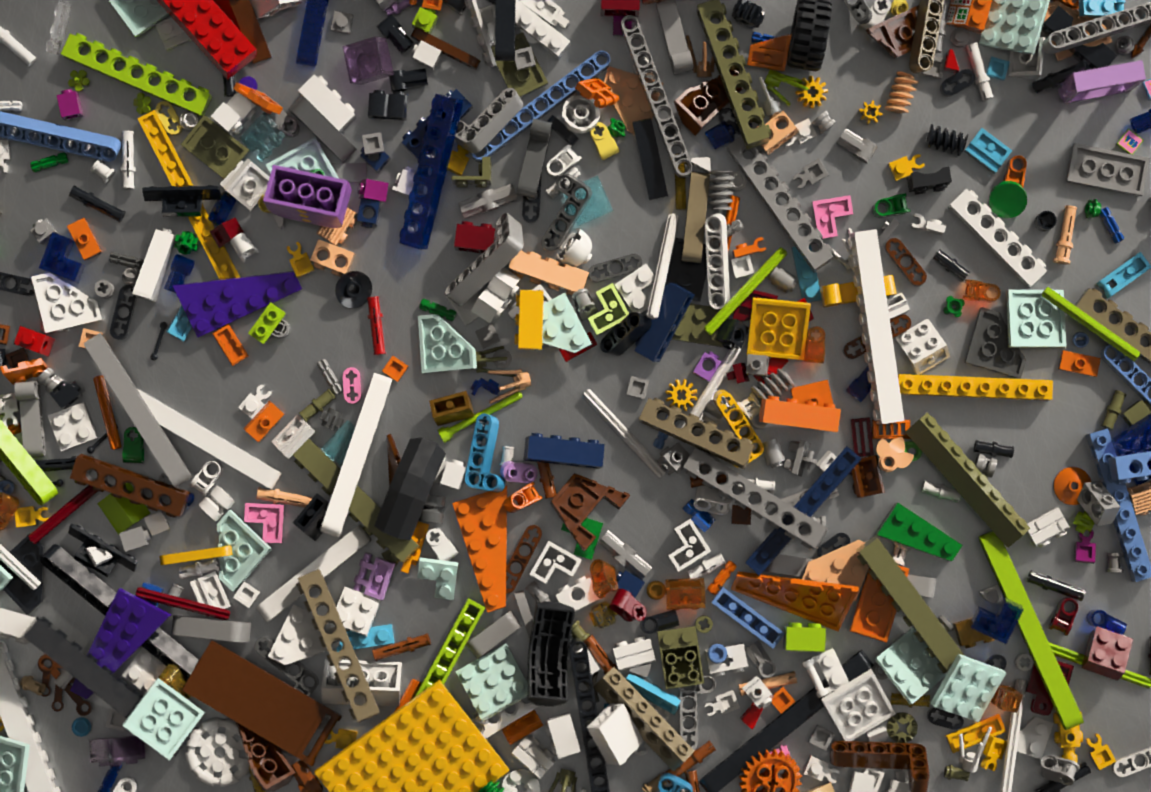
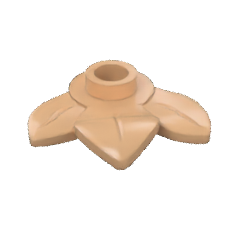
(894, 452)

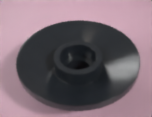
(360, 292)

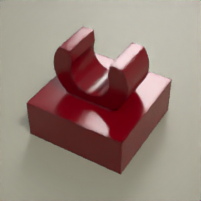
(739, 373)

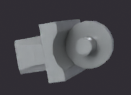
(803, 455)

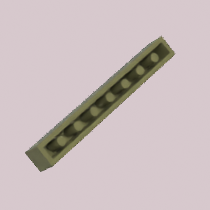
(967, 480)
(361, 507)
(910, 603)

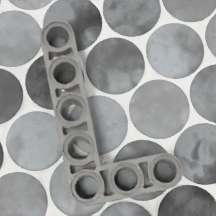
(490, 262)

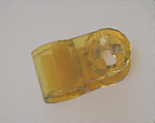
(175, 679)

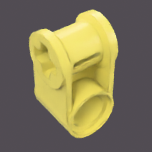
(604, 144)

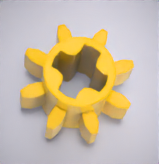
(871, 106)

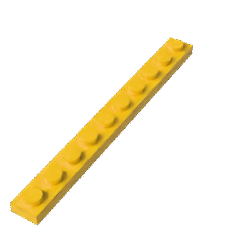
(179, 177)

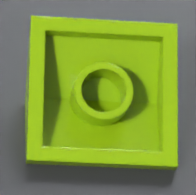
(121, 512)

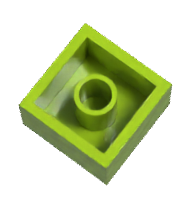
(804, 638)

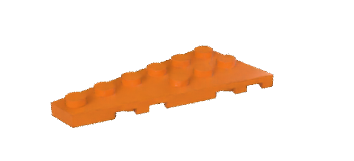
(485, 536)
(805, 598)

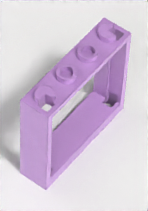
(1102, 82)

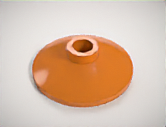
(1063, 483)

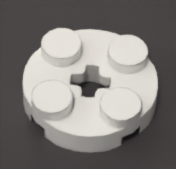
(520, 776)

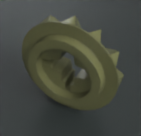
(901, 737)

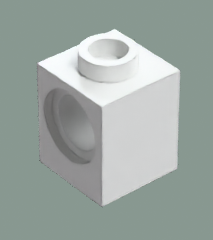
(426, 55)

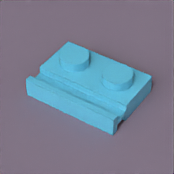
(988, 150)

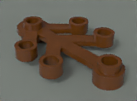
(52, 670)

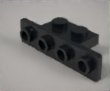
(181, 200)
(95, 541)

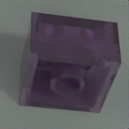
(368, 60)

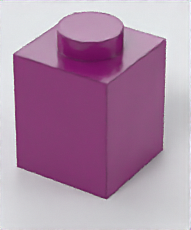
(69, 104)
(373, 190)

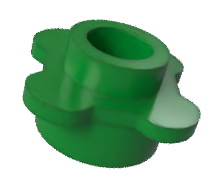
(616, 128)
(1092, 208)
(959, 303)

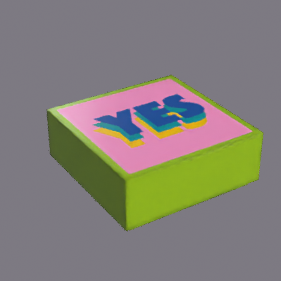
(1129, 142)

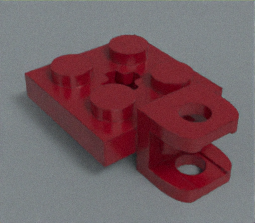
(1040, 694)

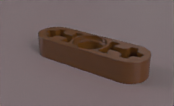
(893, 253)

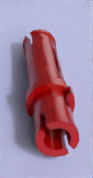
(373, 302)

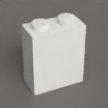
(615, 734)

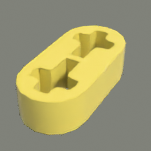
(165, 120)

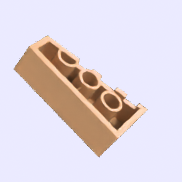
(548, 272)

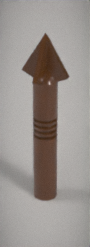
(1138, 48)

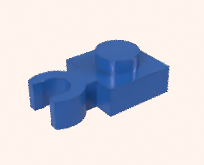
(701, 518)

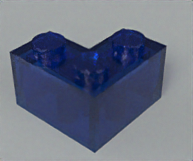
(56, 259)
(998, 625)

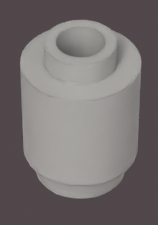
(783, 279)
(773, 453)

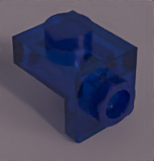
(721, 134)
(489, 385)

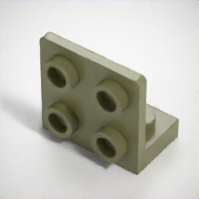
(480, 181)

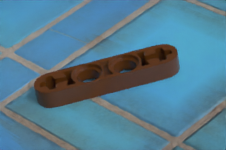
(446, 48)
(858, 352)
(522, 560)

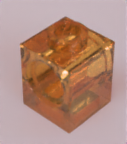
(1007, 698)

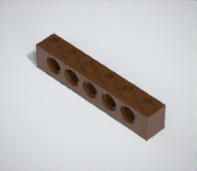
(177, 496)

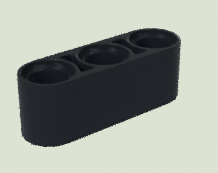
(625, 334)

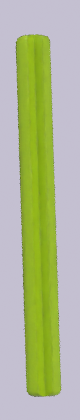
(745, 291)
(1090, 323)
(1078, 658)

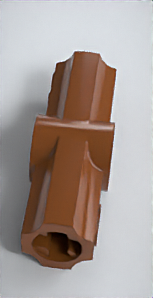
(305, 778)

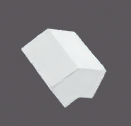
(897, 305)

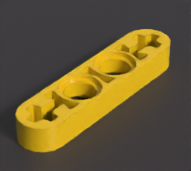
(195, 555)

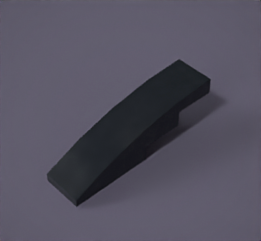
(650, 159)

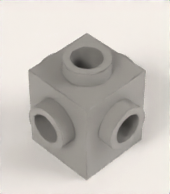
(673, 458)

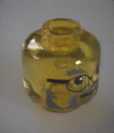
(602, 615)

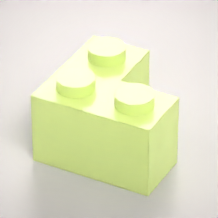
(613, 311)

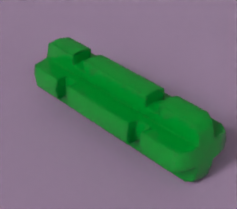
(49, 162)
(435, 308)

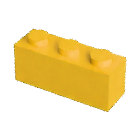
(529, 320)

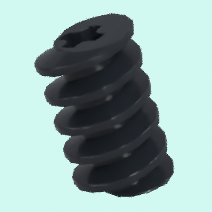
(946, 140)

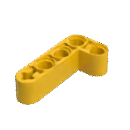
(846, 293)
(739, 422)

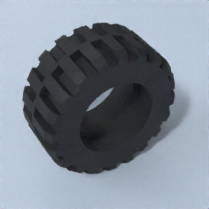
(809, 34)

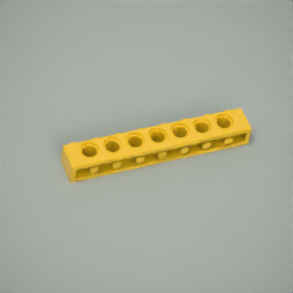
(975, 387)

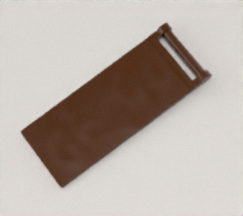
(259, 701)

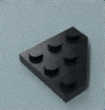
(29, 556)

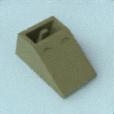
(680, 657)

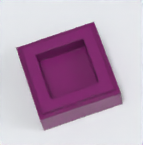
(617, 25)

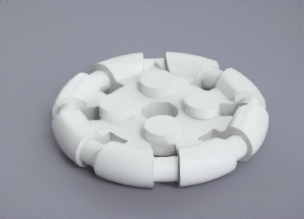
(208, 756)

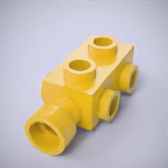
(1061, 738)

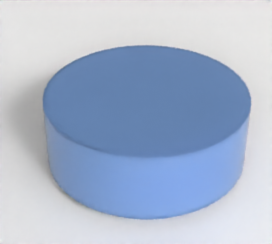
(717, 653)

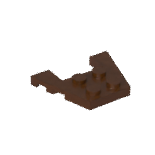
(578, 500)

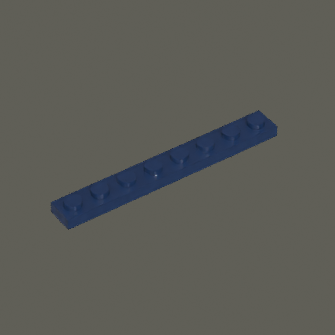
(808, 505)

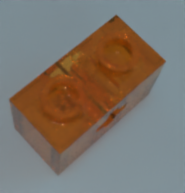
(685, 593)

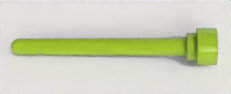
(447, 433)

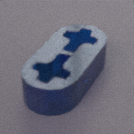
(222, 209)

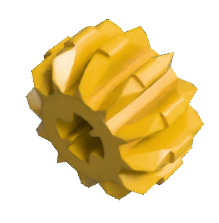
(818, 92)
(674, 395)

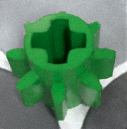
(186, 242)

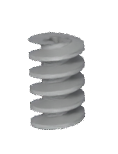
(721, 190)
(772, 386)

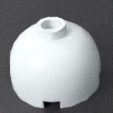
(580, 114)
(575, 249)

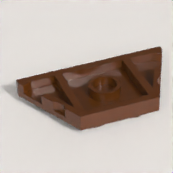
(896, 32)

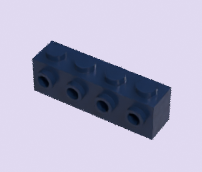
(413, 140)
(672, 309)
(564, 452)

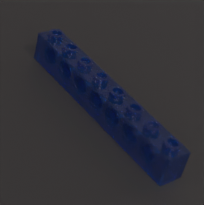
(439, 164)

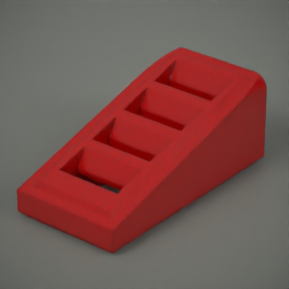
(751, 715)

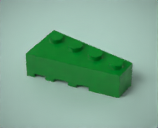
(913, 531)

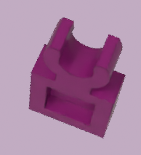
(1084, 550)

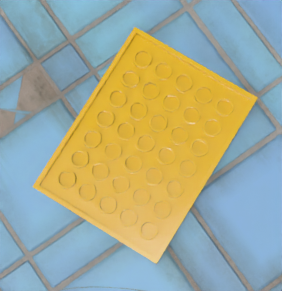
(417, 749)

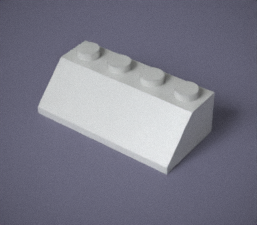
(382, 677)

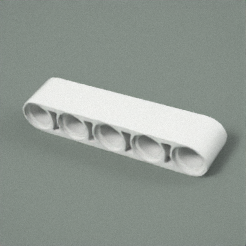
(720, 252)

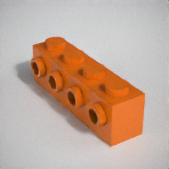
(799, 415)

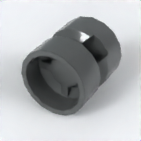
(432, 509)

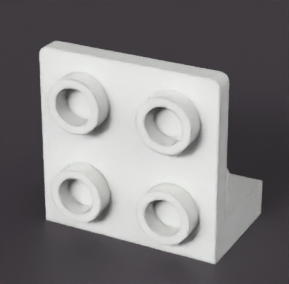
(923, 346)

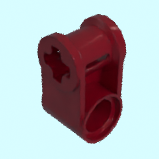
(627, 606)
(1064, 617)

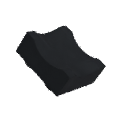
(921, 182)

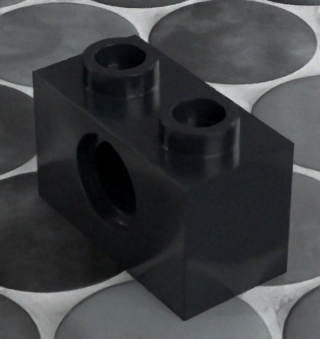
(312, 517)

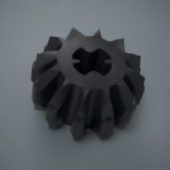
(748, 13)

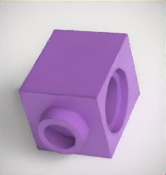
(707, 375)

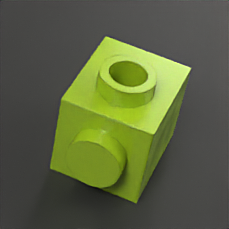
(425, 20)

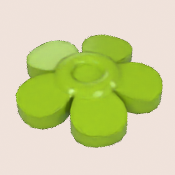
(78, 79)
(142, 102)

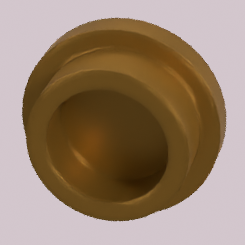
(656, 590)

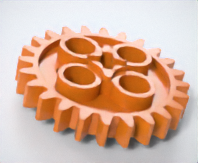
(787, 780)

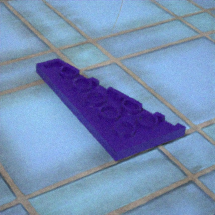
(226, 300)
(122, 632)

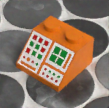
(969, 14)

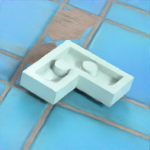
(443, 572)

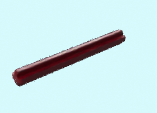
(62, 514)
(181, 603)

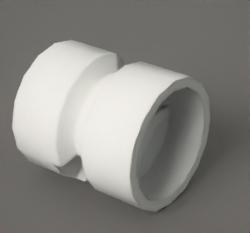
(216, 503)

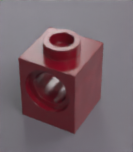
(226, 231)

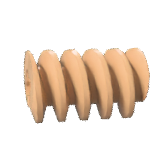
(901, 94)

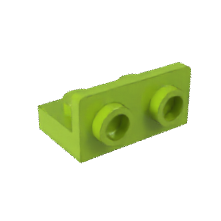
(267, 323)

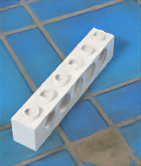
(1000, 249)

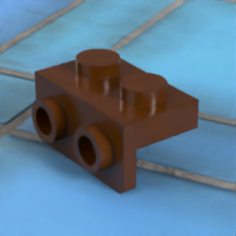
(867, 477)

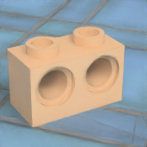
(779, 136)
(334, 254)

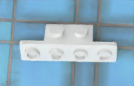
(484, 20)

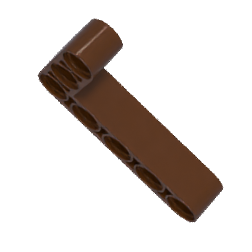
(884, 756)

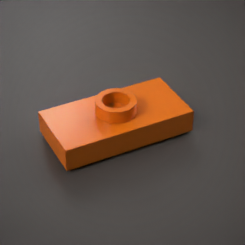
(84, 238)
(230, 344)
(1079, 363)
(263, 421)
(522, 727)

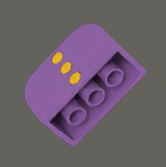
(307, 197)

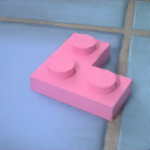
(827, 210)
(272, 518)

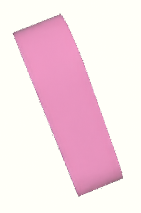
(347, 387)

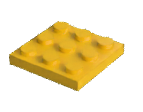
(778, 328)

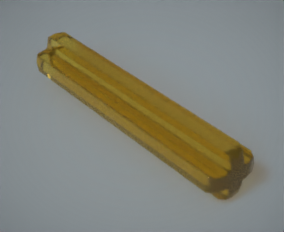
(680, 189)

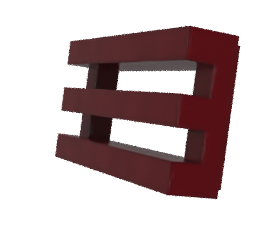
(862, 439)

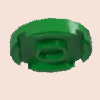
(1008, 199)

